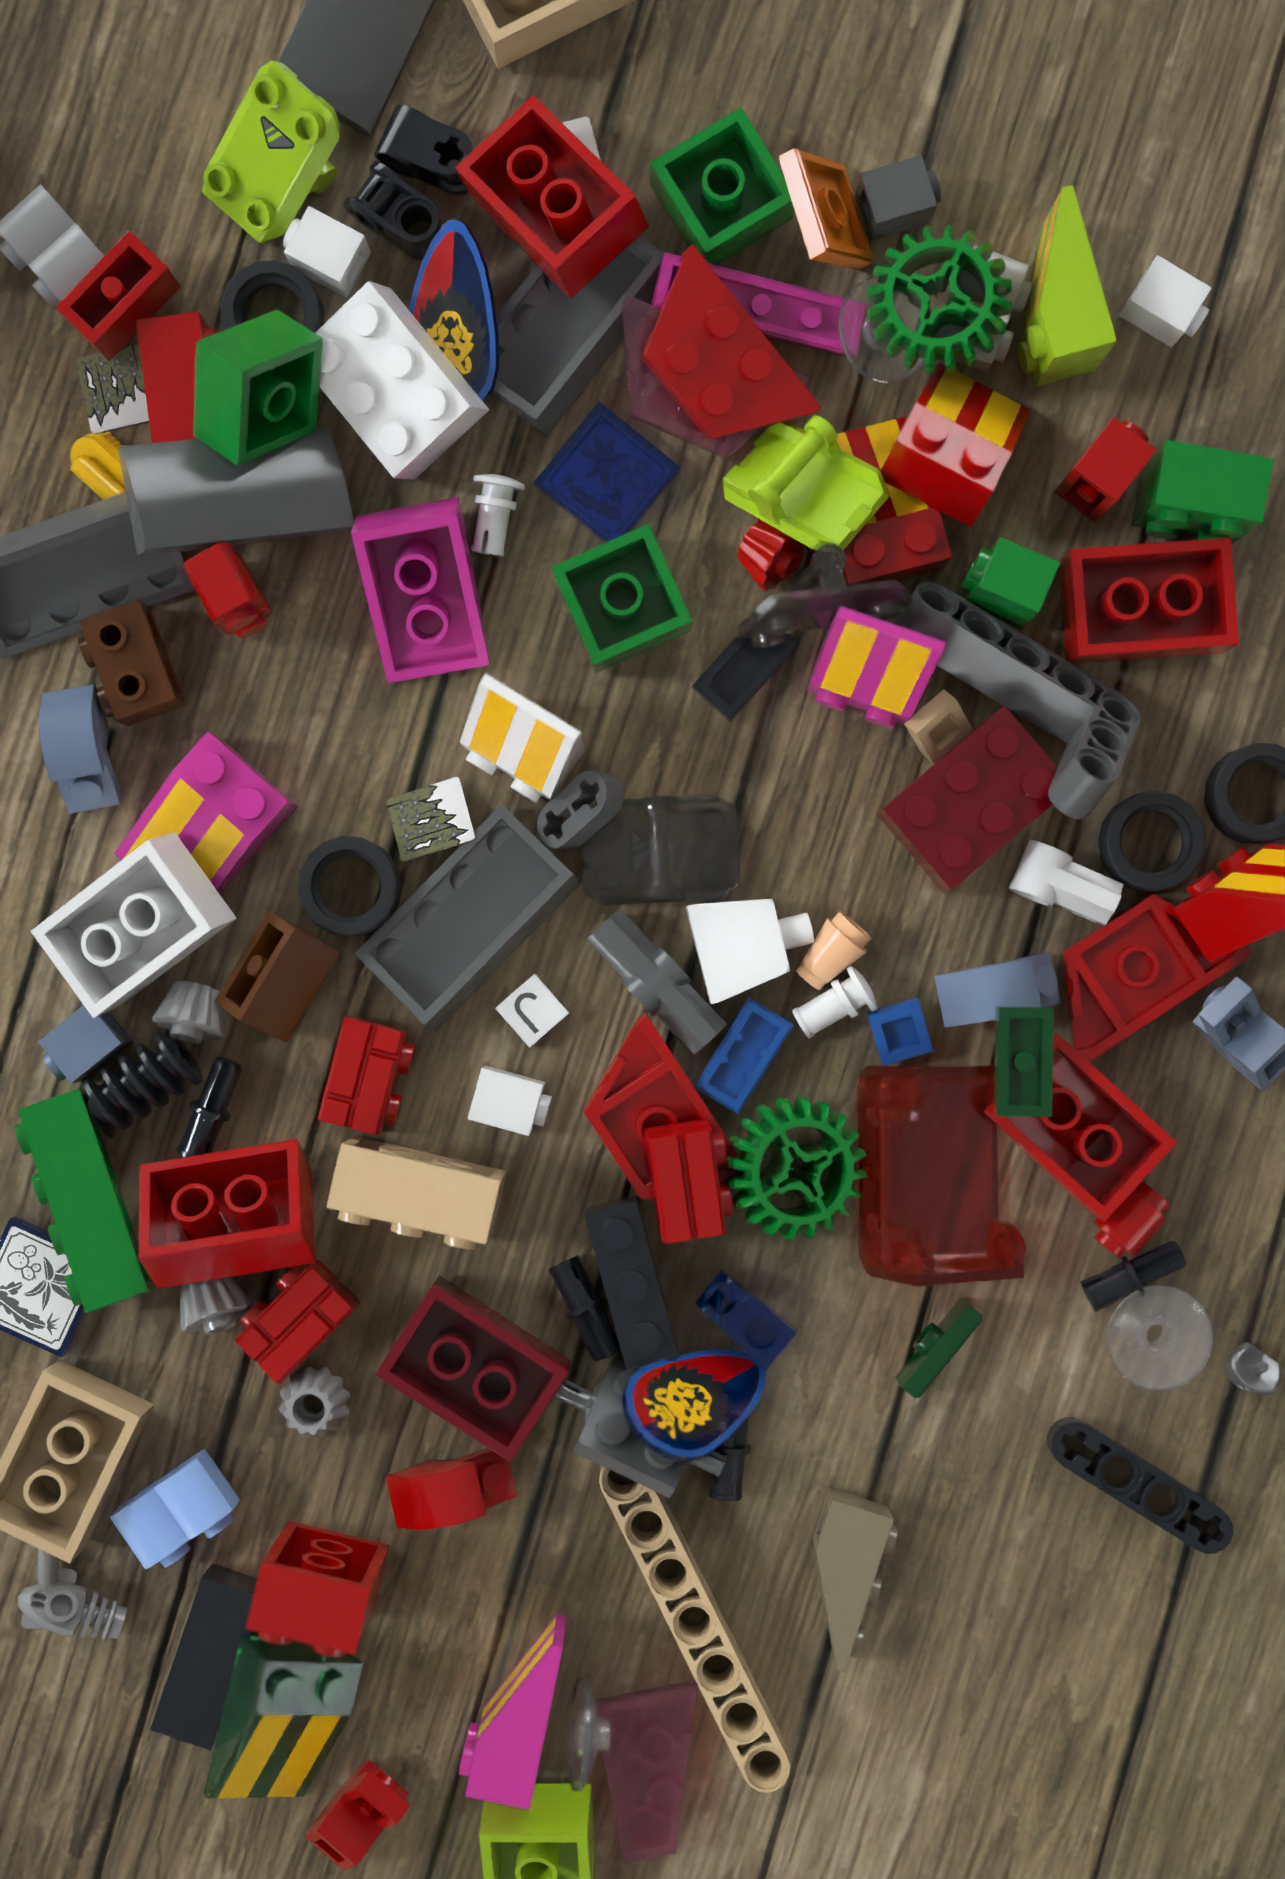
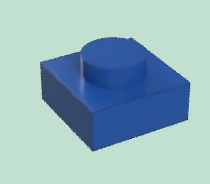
(900, 1031)

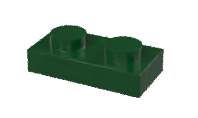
(1023, 1061)

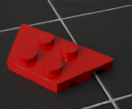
(719, 358)
(1134, 974)
(645, 1091)

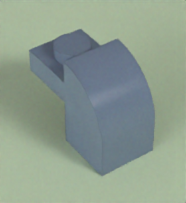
(75, 748)
(974, 992)
(1243, 1033)

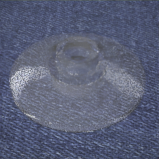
(858, 338)
(1178, 1352)
(586, 1734)

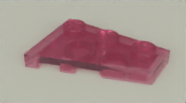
(648, 1765)

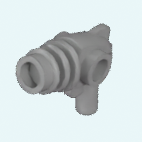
(61, 1604)

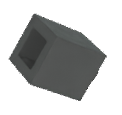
(898, 197)

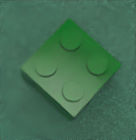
(722, 188)
(257, 386)
(1201, 492)
(622, 598)

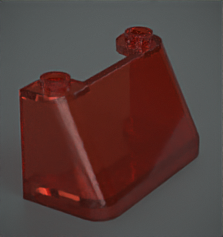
(931, 1177)

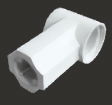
(1052, 878)

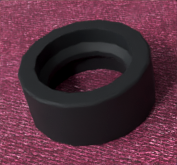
(264, 274)
(1217, 794)
(1191, 833)
(310, 882)

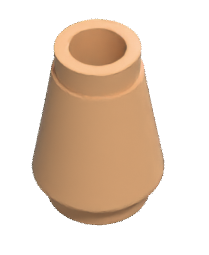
(834, 949)

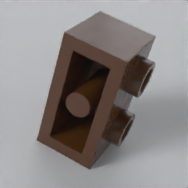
(130, 664)
(277, 976)

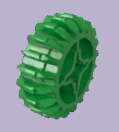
(919, 288)
(832, 1150)

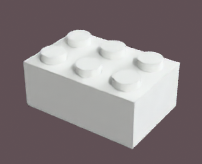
(394, 382)
(133, 924)

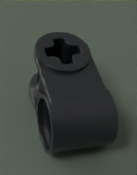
(421, 147)
(390, 207)

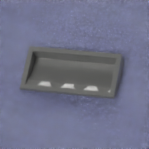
(355, 53)
(559, 343)
(194, 497)
(77, 570)
(467, 918)

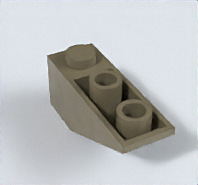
(848, 1551)

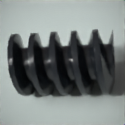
(140, 1084)

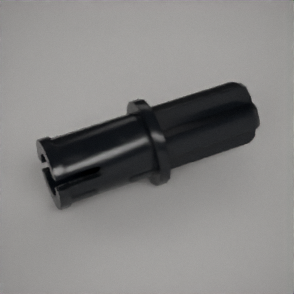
(210, 1109)
(1132, 1275)
(585, 1308)
(729, 1482)

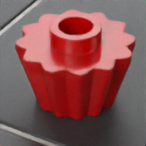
(769, 555)

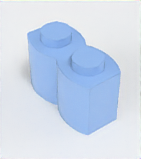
(176, 1509)

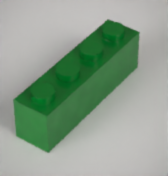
(84, 1201)

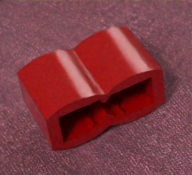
(228, 590)

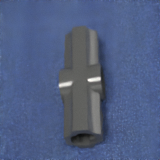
(657, 981)

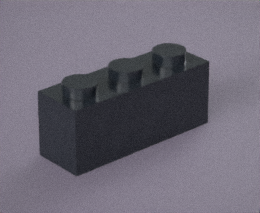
(631, 1282)
(205, 1658)

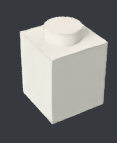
(326, 250)
(1167, 302)
(509, 1101)

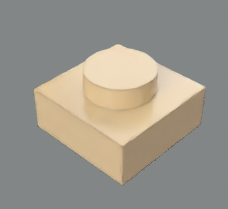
(938, 726)

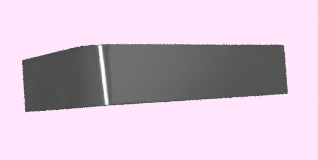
(1036, 685)

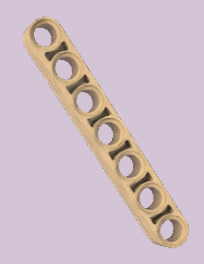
(701, 1641)

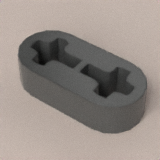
(584, 817)

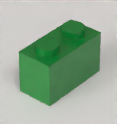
(1009, 581)

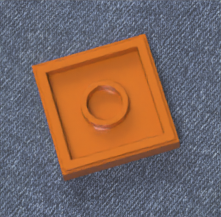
(826, 210)

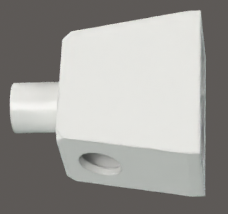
(743, 944)

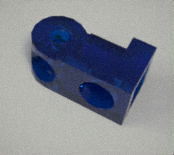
(746, 1318)

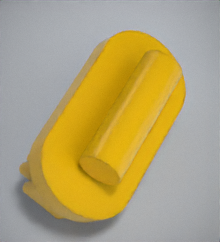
(98, 463)

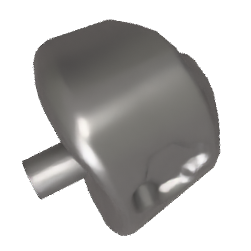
(1253, 1370)

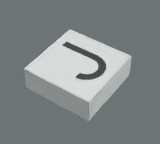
(532, 1010)

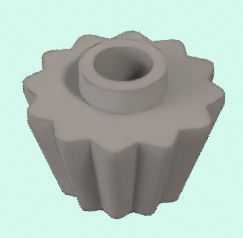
(191, 1013)
(212, 1305)
(325, 1387)

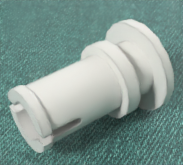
(494, 512)
(835, 1003)

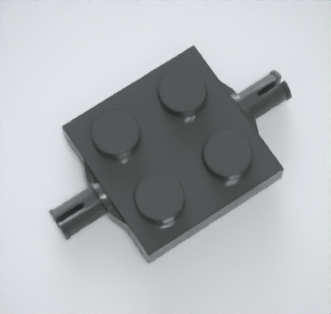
(612, 1443)

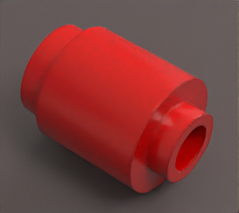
(1133, 1222)

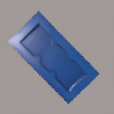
(743, 1055)

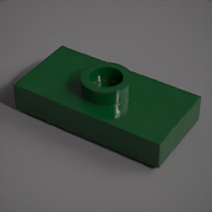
(937, 1347)

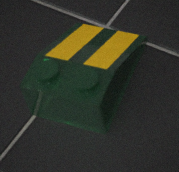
(280, 1719)

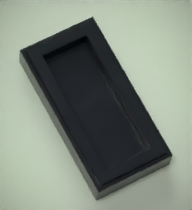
(741, 673)

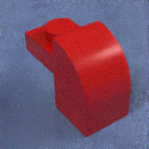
(449, 1492)
(358, 1815)

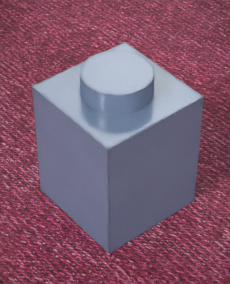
(83, 1044)

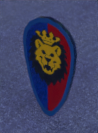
(457, 305)
(692, 1401)

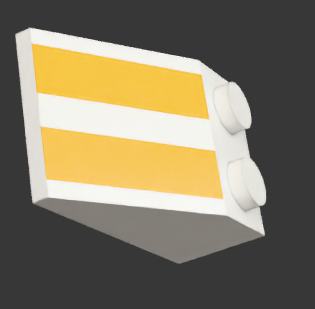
(520, 741)

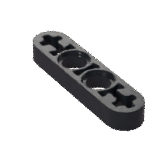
(1141, 1482)

